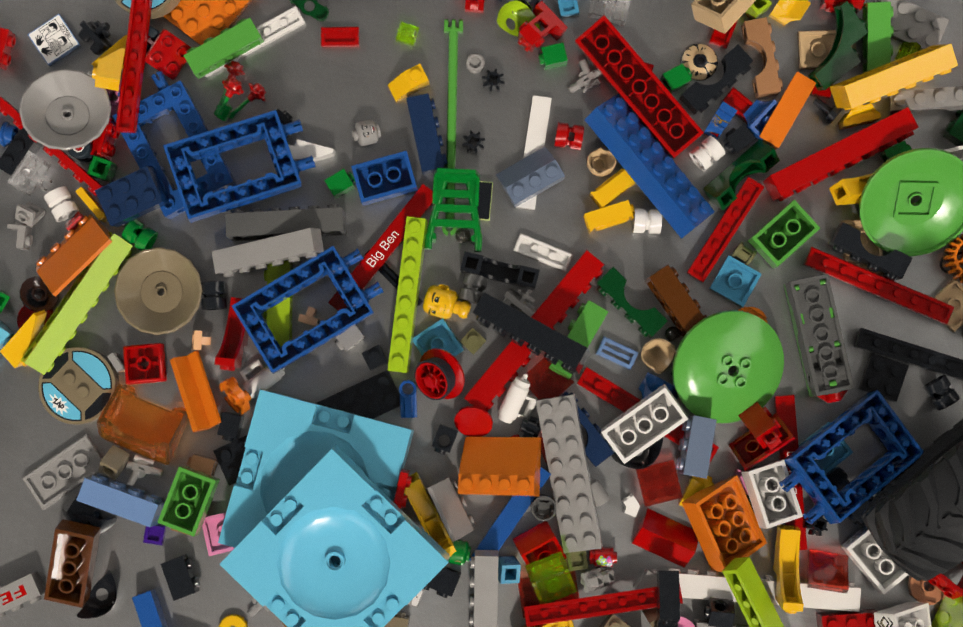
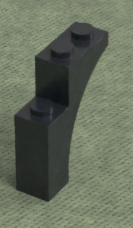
(668, 599)

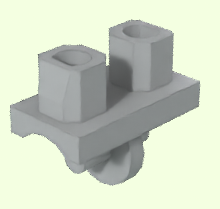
(522, 301)
(596, 579)

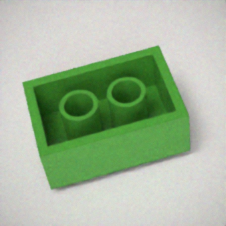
(784, 234)
(188, 501)

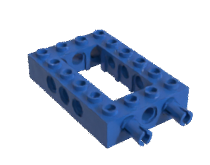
(163, 102)
(229, 137)
(326, 263)
(836, 505)

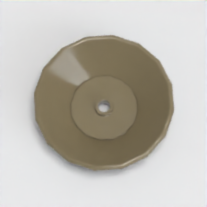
(139, 288)

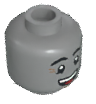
(366, 132)

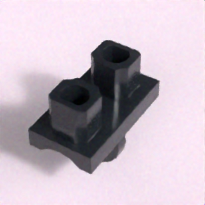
(98, 33)

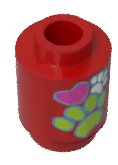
(603, 557)

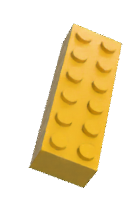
(894, 76)

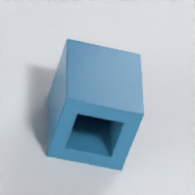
(508, 570)

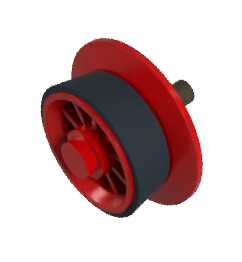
(439, 375)

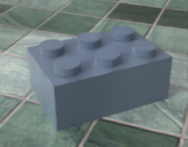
(696, 446)

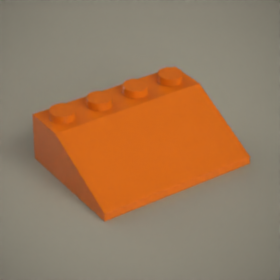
(73, 253)
(500, 466)
(724, 522)

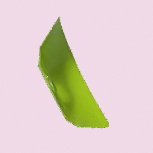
(520, 14)

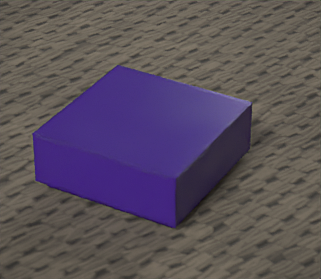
(155, 534)

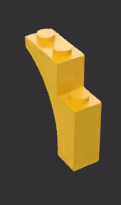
(849, 190)
(428, 514)
(787, 569)

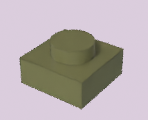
(472, 341)
(577, 560)

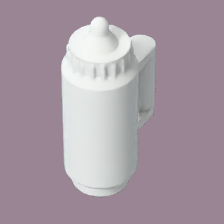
(262, 380)
(514, 400)

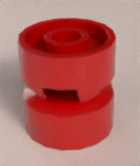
(562, 135)

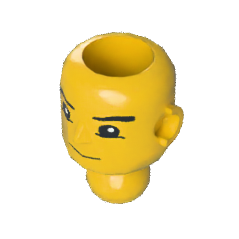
(443, 302)

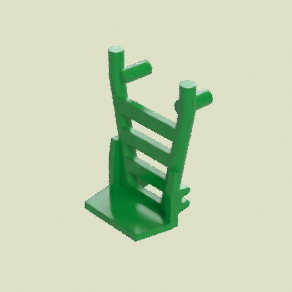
(472, 180)

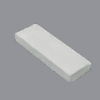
(543, 252)

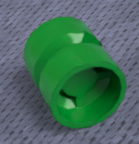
(137, 234)

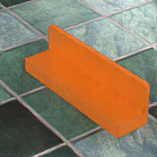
(787, 110)
(195, 391)

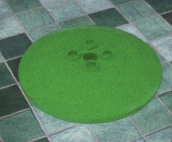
(919, 226)
(715, 346)

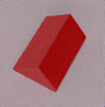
(749, 450)
(666, 538)

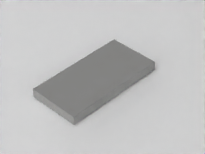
(63, 472)

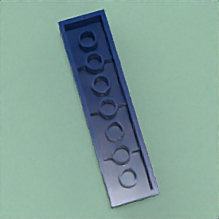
(649, 165)

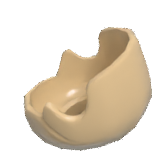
(601, 162)

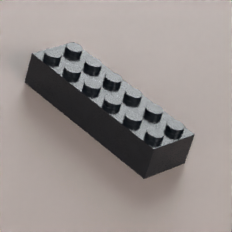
(532, 333)

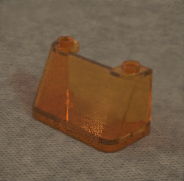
(142, 425)

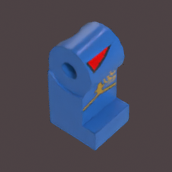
(720, 120)

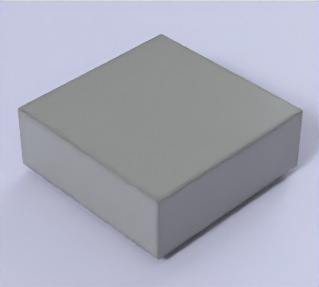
(117, 362)

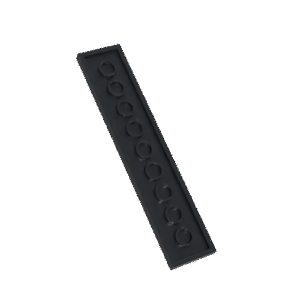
(368, 399)

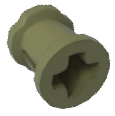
(744, 253)

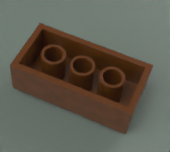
(675, 299)
(72, 563)

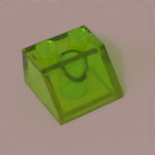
(551, 578)

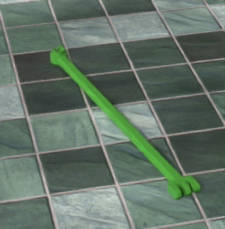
(452, 107)

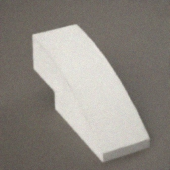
(305, 149)

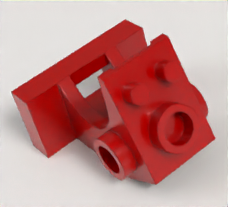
(531, 36)

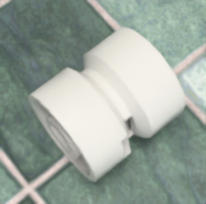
(709, 151)
(60, 202)
(647, 221)

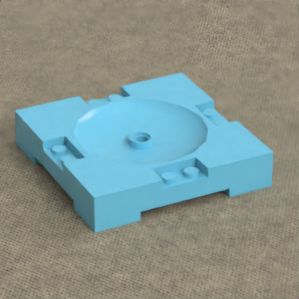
(290, 439)
(340, 515)

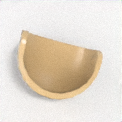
(658, 355)

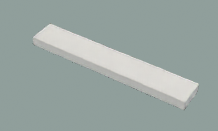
(273, 30)
(536, 134)

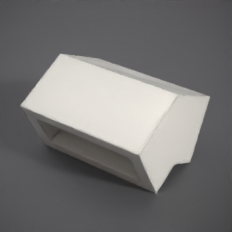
(631, 505)

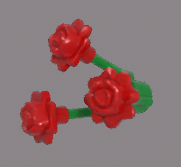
(234, 86)

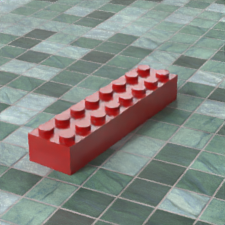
(638, 87)
(841, 154)

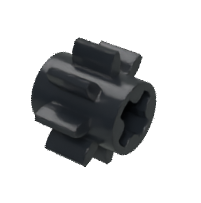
(492, 86)
(476, 137)
(530, 427)
(816, 528)

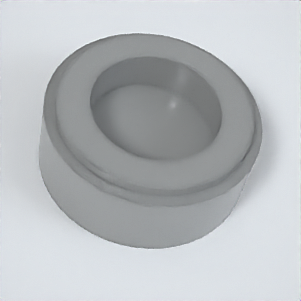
(475, 63)

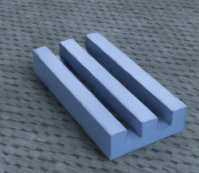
(602, 346)

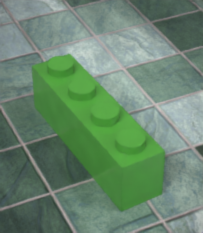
(877, 42)
(223, 48)
(583, 329)

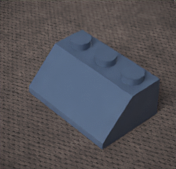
(530, 176)

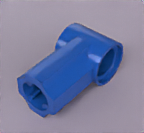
(408, 402)

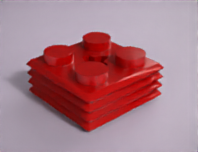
(136, 354)

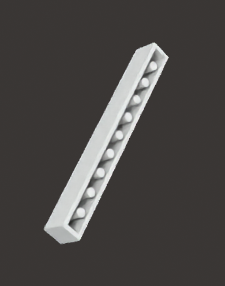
(713, 585)

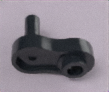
(831, 113)

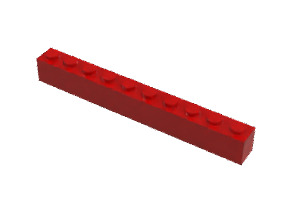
(549, 313)

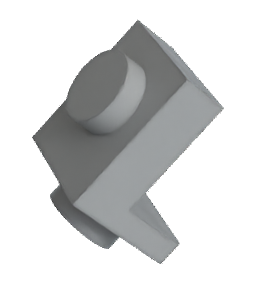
(29, 213)
(24, 236)

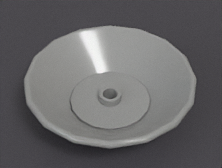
(63, 93)

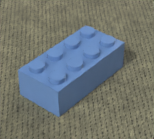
(120, 500)

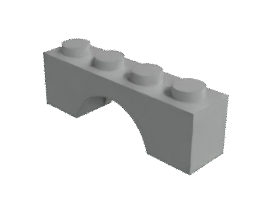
(923, 99)

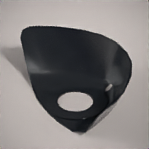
(648, 457)
(103, 524)
(96, 608)

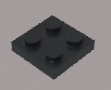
(883, 375)

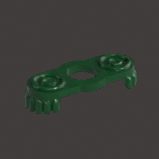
(319, 13)

